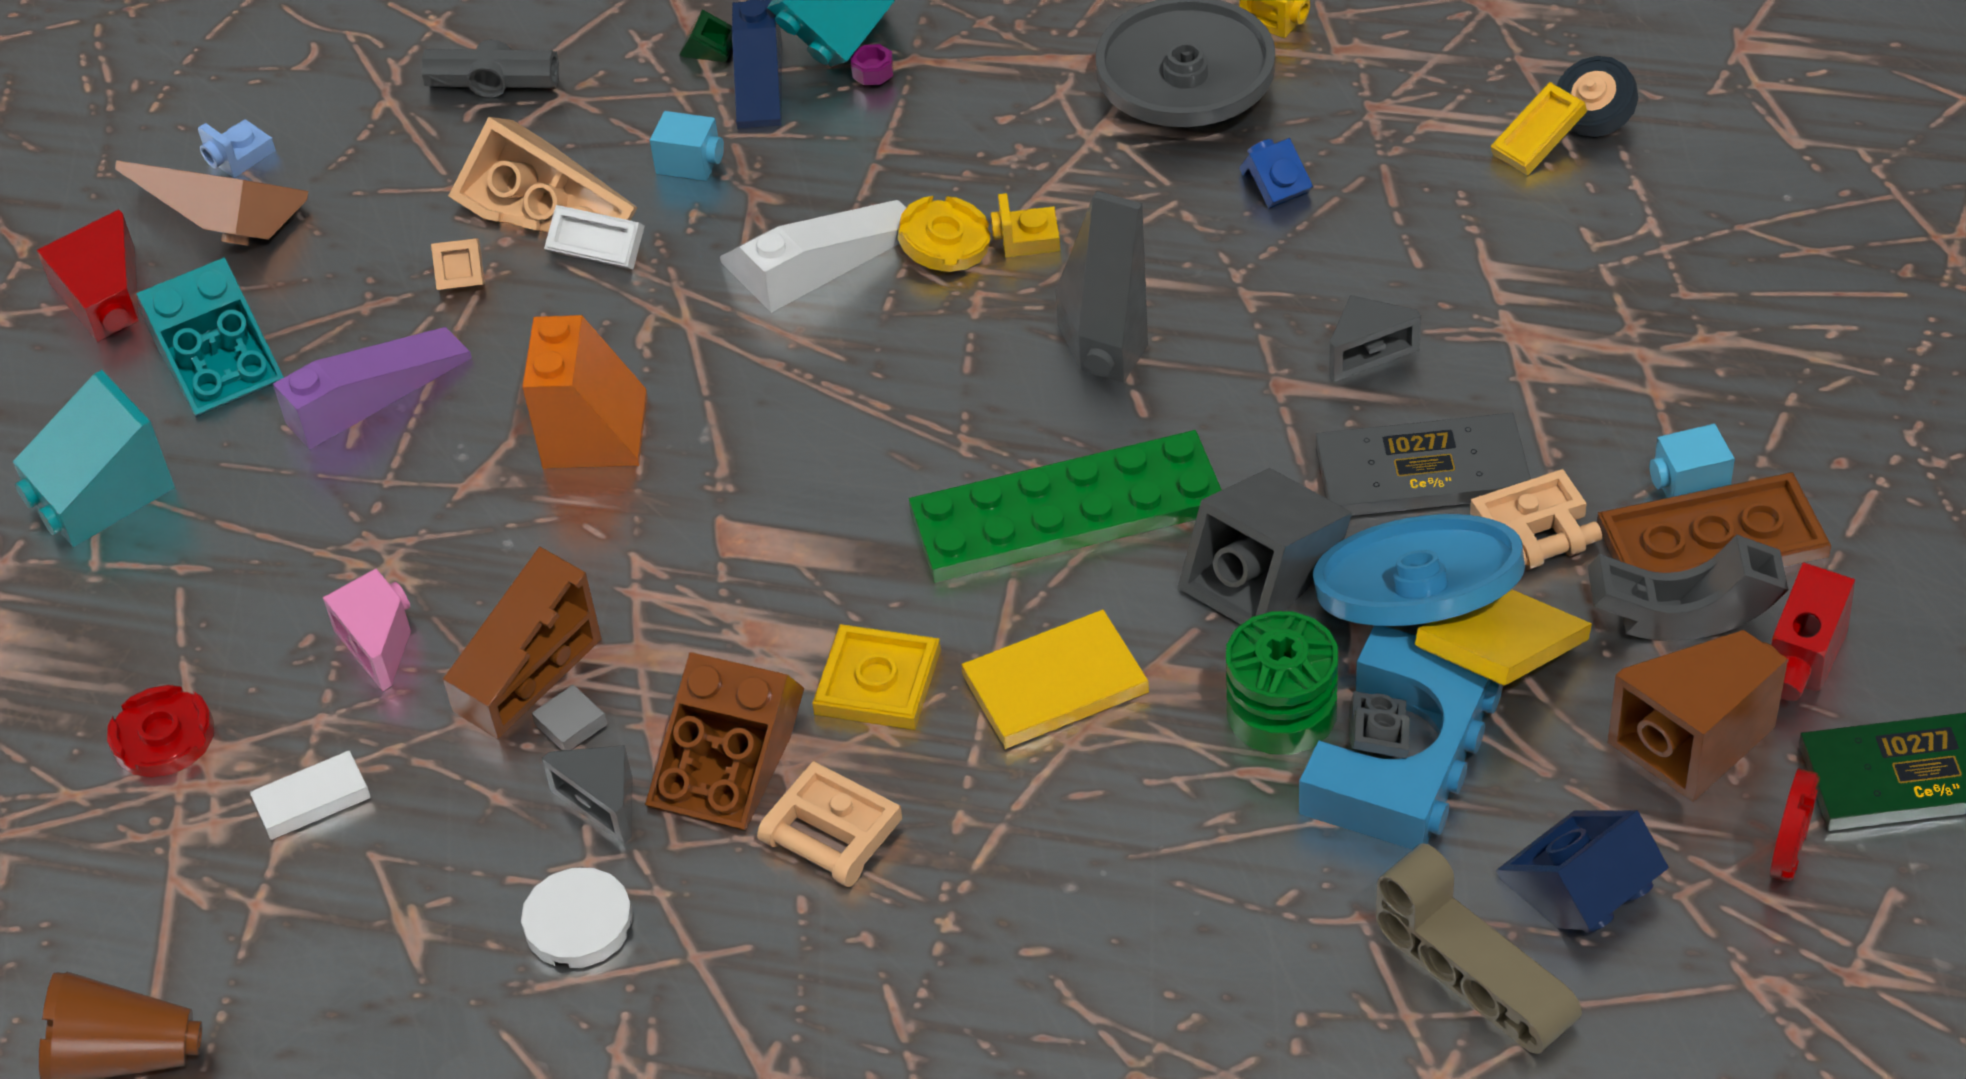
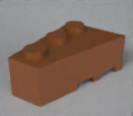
(524, 644)

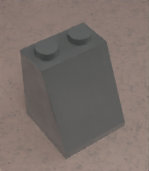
(1259, 545)

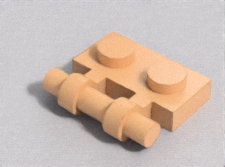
(1538, 506)

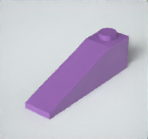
(355, 384)

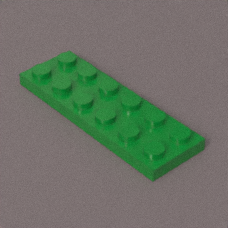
(1063, 505)

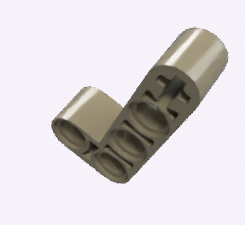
(1468, 955)

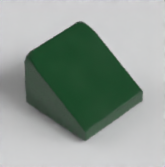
(708, 39)

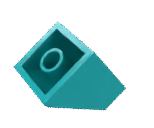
(829, 26)
(92, 463)

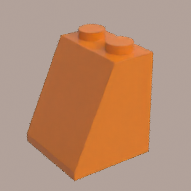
(581, 397)

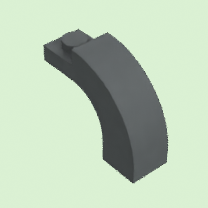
(1693, 602)

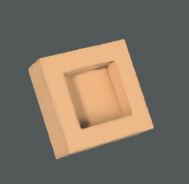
(457, 264)

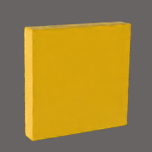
(877, 677)

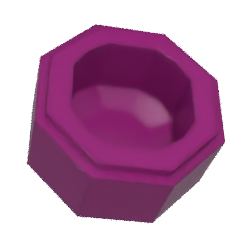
(872, 64)

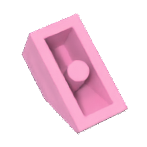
(372, 624)

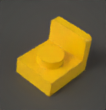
(1278, 15)
(1025, 230)

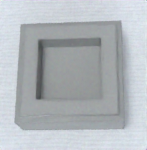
(569, 718)

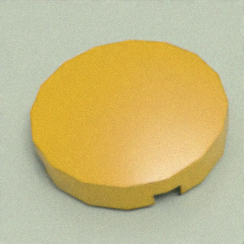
(944, 233)

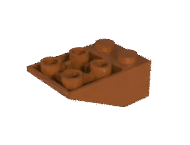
(723, 740)

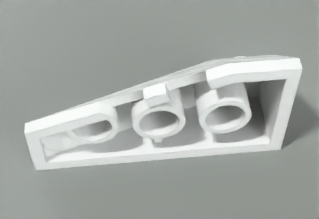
(812, 252)

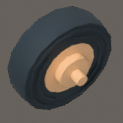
(1607, 92)

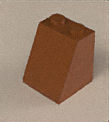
(1697, 709)

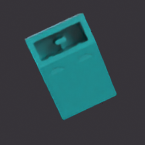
(208, 337)

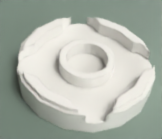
(577, 917)

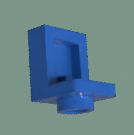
(1276, 171)

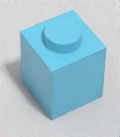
(686, 146)
(1691, 461)

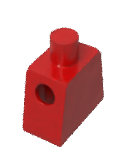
(1808, 640)

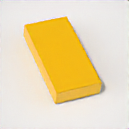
(1538, 128)

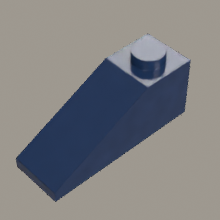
(756, 65)

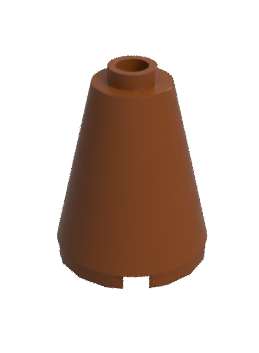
(111, 1031)

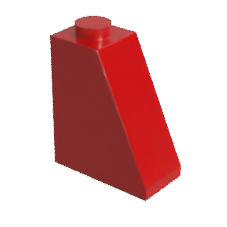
(96, 274)

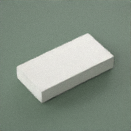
(594, 237)
(310, 795)

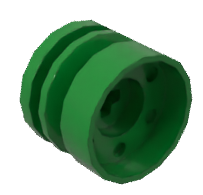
(1281, 682)

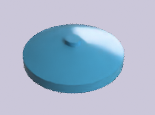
(1419, 570)

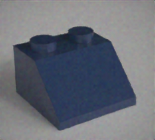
(1586, 868)

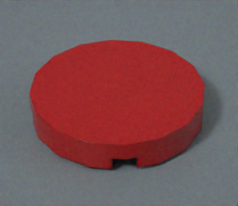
(160, 731)
(1794, 825)

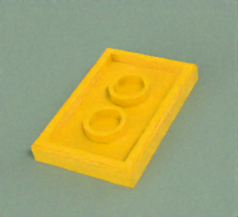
(1504, 637)
(1054, 678)

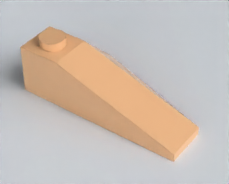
(522, 178)

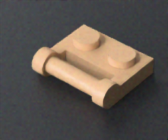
(838, 809)

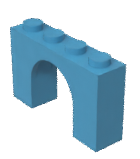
(1405, 796)

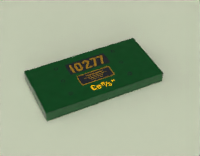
(1889, 770)

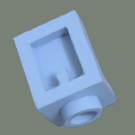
(236, 148)

